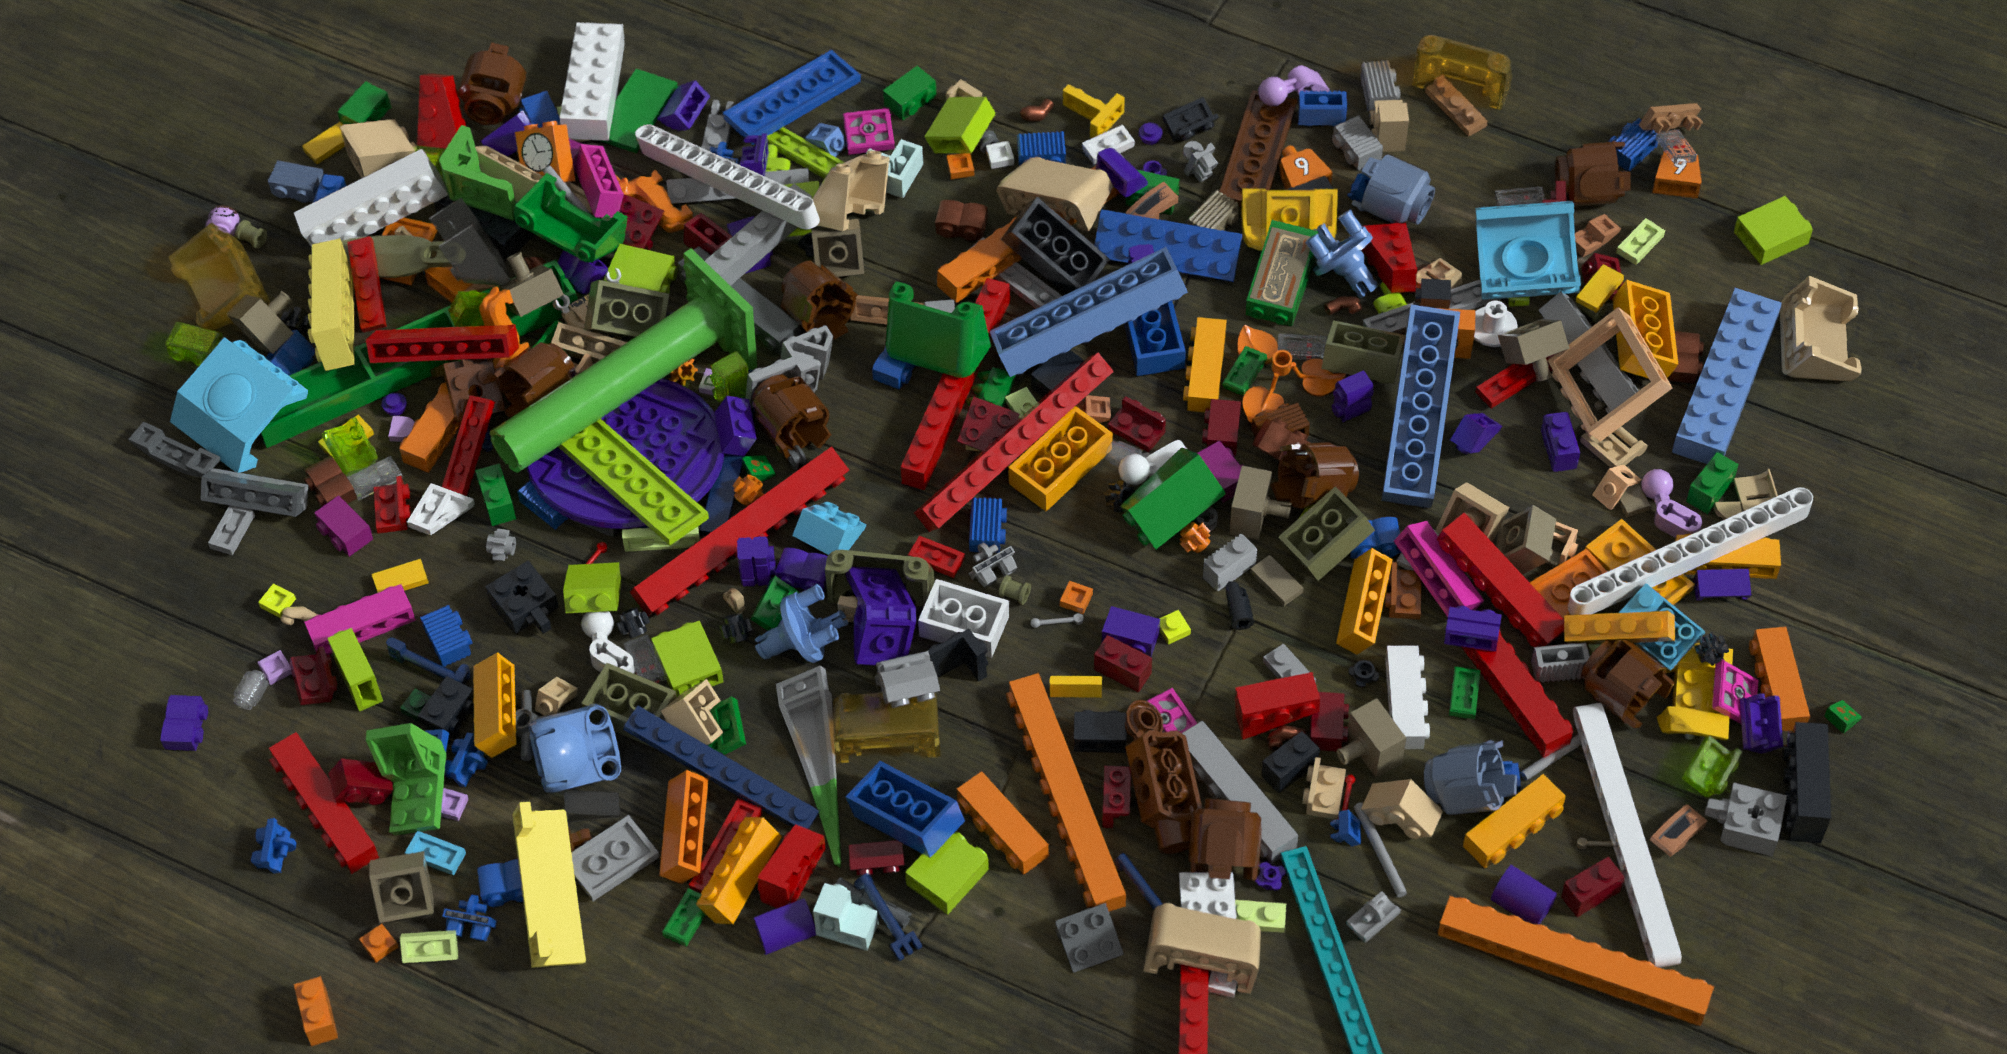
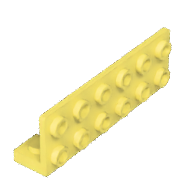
(548, 887)

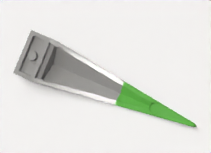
(809, 718)

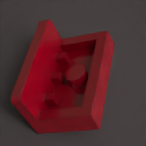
(875, 856)

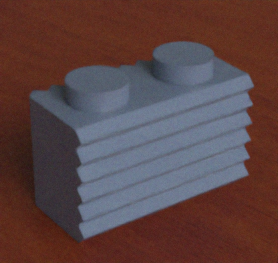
(295, 181)

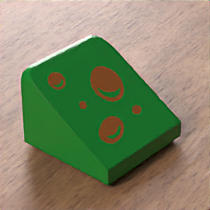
(758, 467)
(1842, 716)

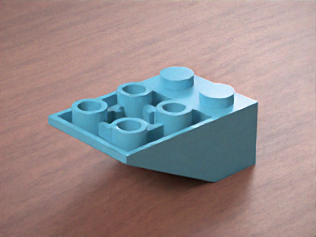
(1686, 631)

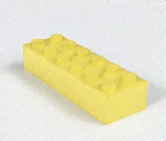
(331, 305)

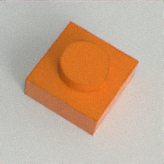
(960, 165)
(1076, 597)
(378, 943)

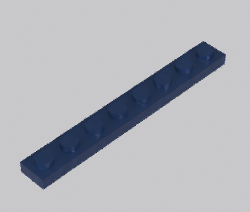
(720, 769)

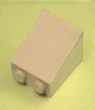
(375, 145)

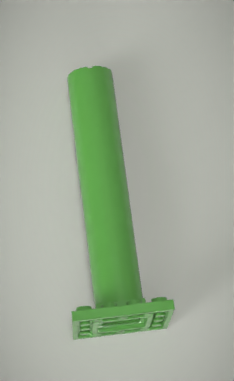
(710, 316)

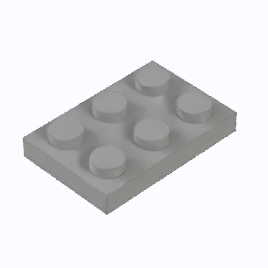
(612, 857)

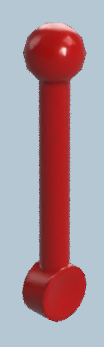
(601, 548)
(1349, 779)

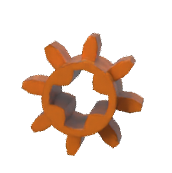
(687, 370)
(748, 489)
(1194, 537)

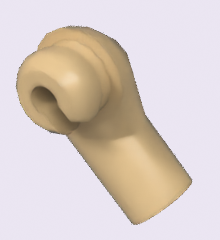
(292, 613)

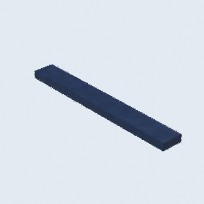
(721, 494)

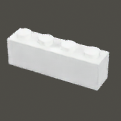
(1405, 693)

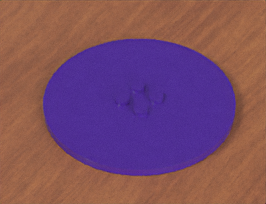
(665, 426)

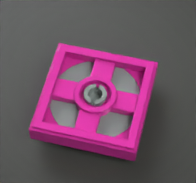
(868, 130)
(1731, 686)
(1173, 712)

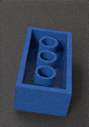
(1156, 341)
(905, 809)

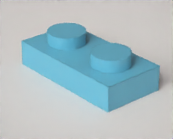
(437, 852)

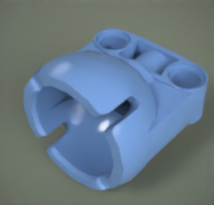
(572, 749)

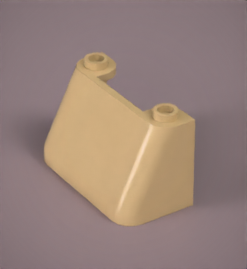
(1061, 186)
(852, 188)
(1815, 332)
(1204, 943)

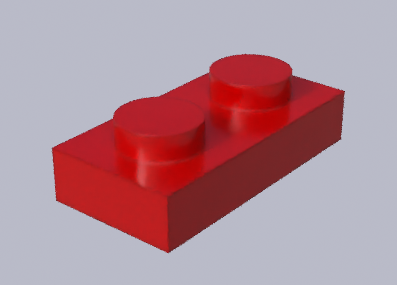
(939, 557)

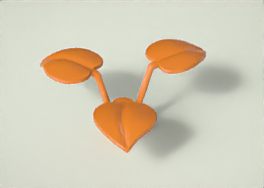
(1315, 380)

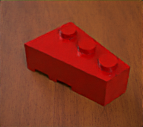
(438, 110)
(1392, 256)
(1275, 703)
(790, 867)

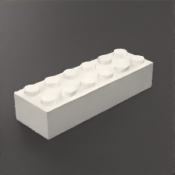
(592, 81)
(373, 201)

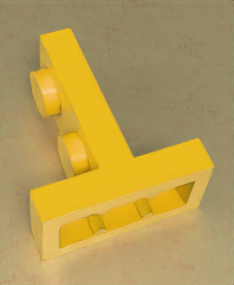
(1101, 115)

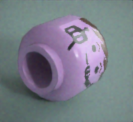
(225, 218)

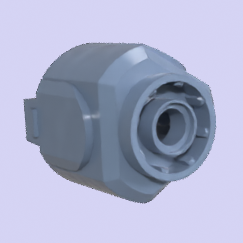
(1396, 191)
(1469, 779)

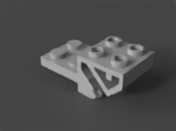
(800, 356)
(907, 679)

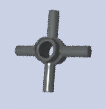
(523, 718)

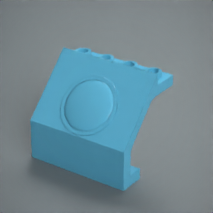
(1527, 250)
(233, 401)

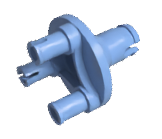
(1344, 256)
(800, 629)

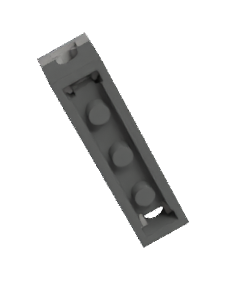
(254, 492)

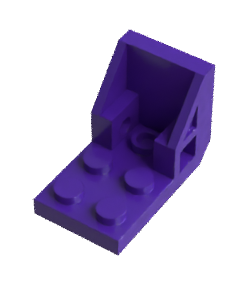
(882, 616)

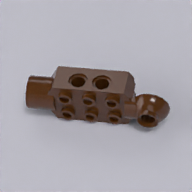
(1161, 777)

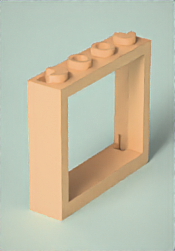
(1587, 343)

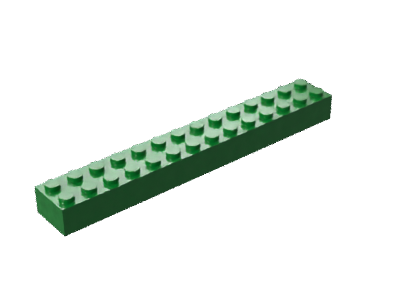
(353, 386)

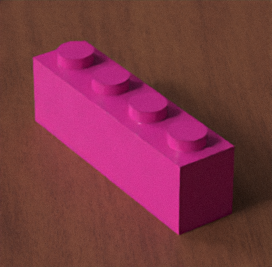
(598, 180)
(1437, 568)
(366, 617)

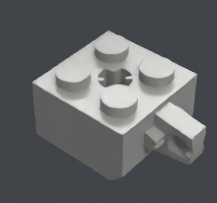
(1749, 818)

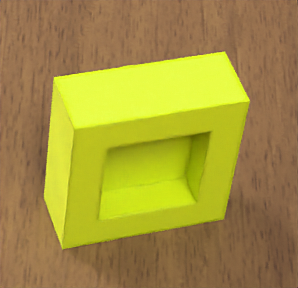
(276, 600)
(1174, 627)

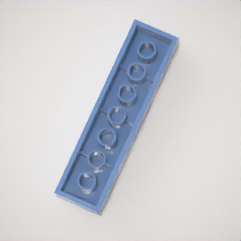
(1088, 312)
(1727, 376)
(1421, 406)

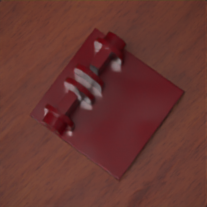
(640, 222)
(985, 423)

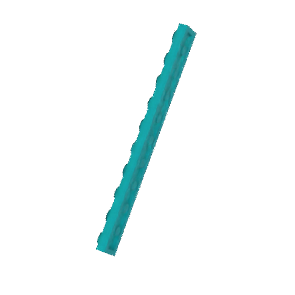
(1330, 952)

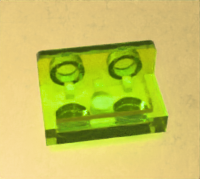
(350, 447)
(1711, 767)

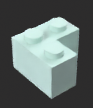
(903, 167)
(842, 920)

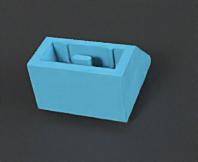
(828, 528)

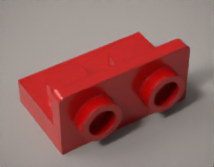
(391, 507)

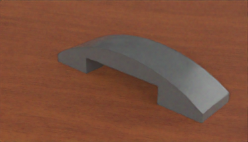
(172, 453)

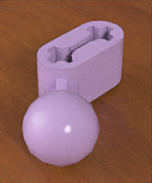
(1275, 90)
(1669, 515)

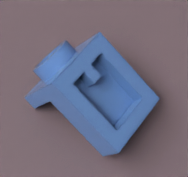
(827, 137)

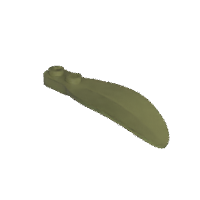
(404, 255)

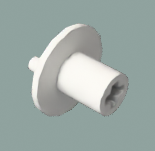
(1491, 322)

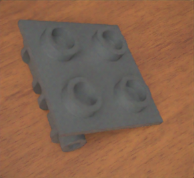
(1089, 937)

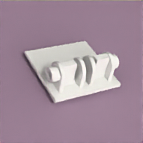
(1208, 894)

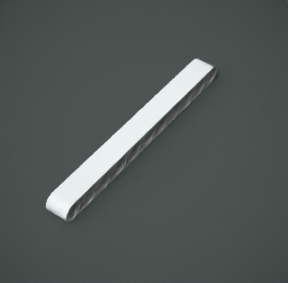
(728, 177)
(1791, 506)
(1627, 836)

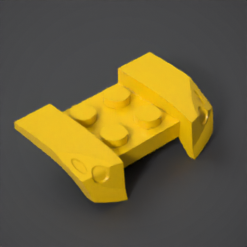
(1293, 207)
(1693, 700)

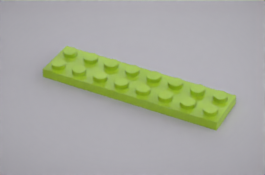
(635, 481)

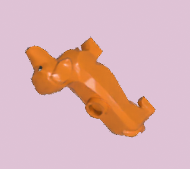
(650, 192)
(494, 313)

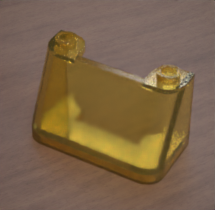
(1463, 62)
(217, 274)
(867, 723)

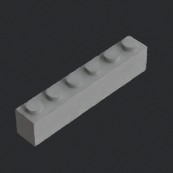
(750, 244)
(1599, 366)
(1229, 781)

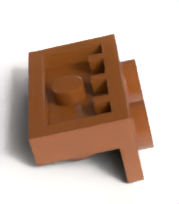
(1404, 594)

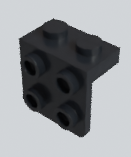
(960, 649)

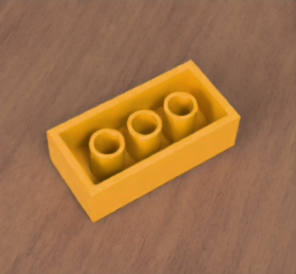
(1654, 319)
(1060, 458)

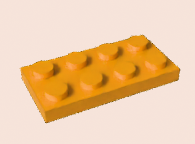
(1622, 545)

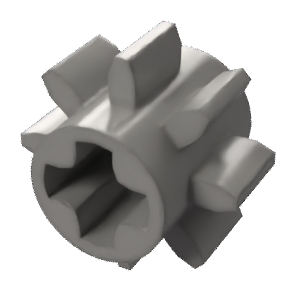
(501, 544)

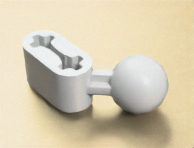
(1135, 468)
(602, 651)

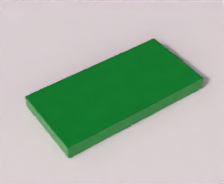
(637, 106)

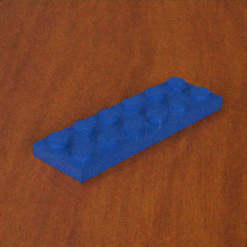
(792, 96)
(1192, 248)

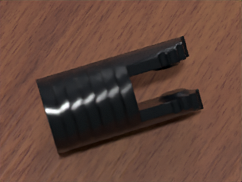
(1239, 606)

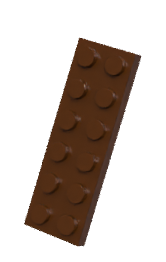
(1258, 146)

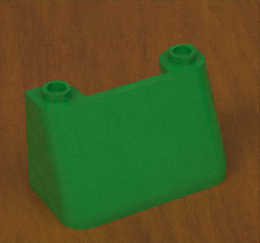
(566, 225)
(933, 337)

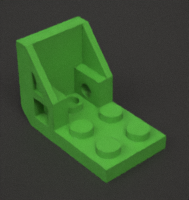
(465, 180)
(417, 768)

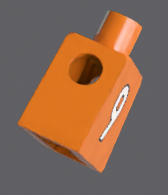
(1301, 167)
(1678, 179)

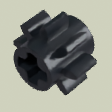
(296, 319)
(1117, 495)
(633, 622)
(736, 627)
(1711, 648)

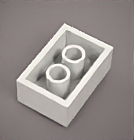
(957, 609)

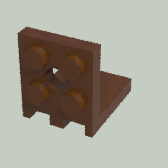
(462, 375)

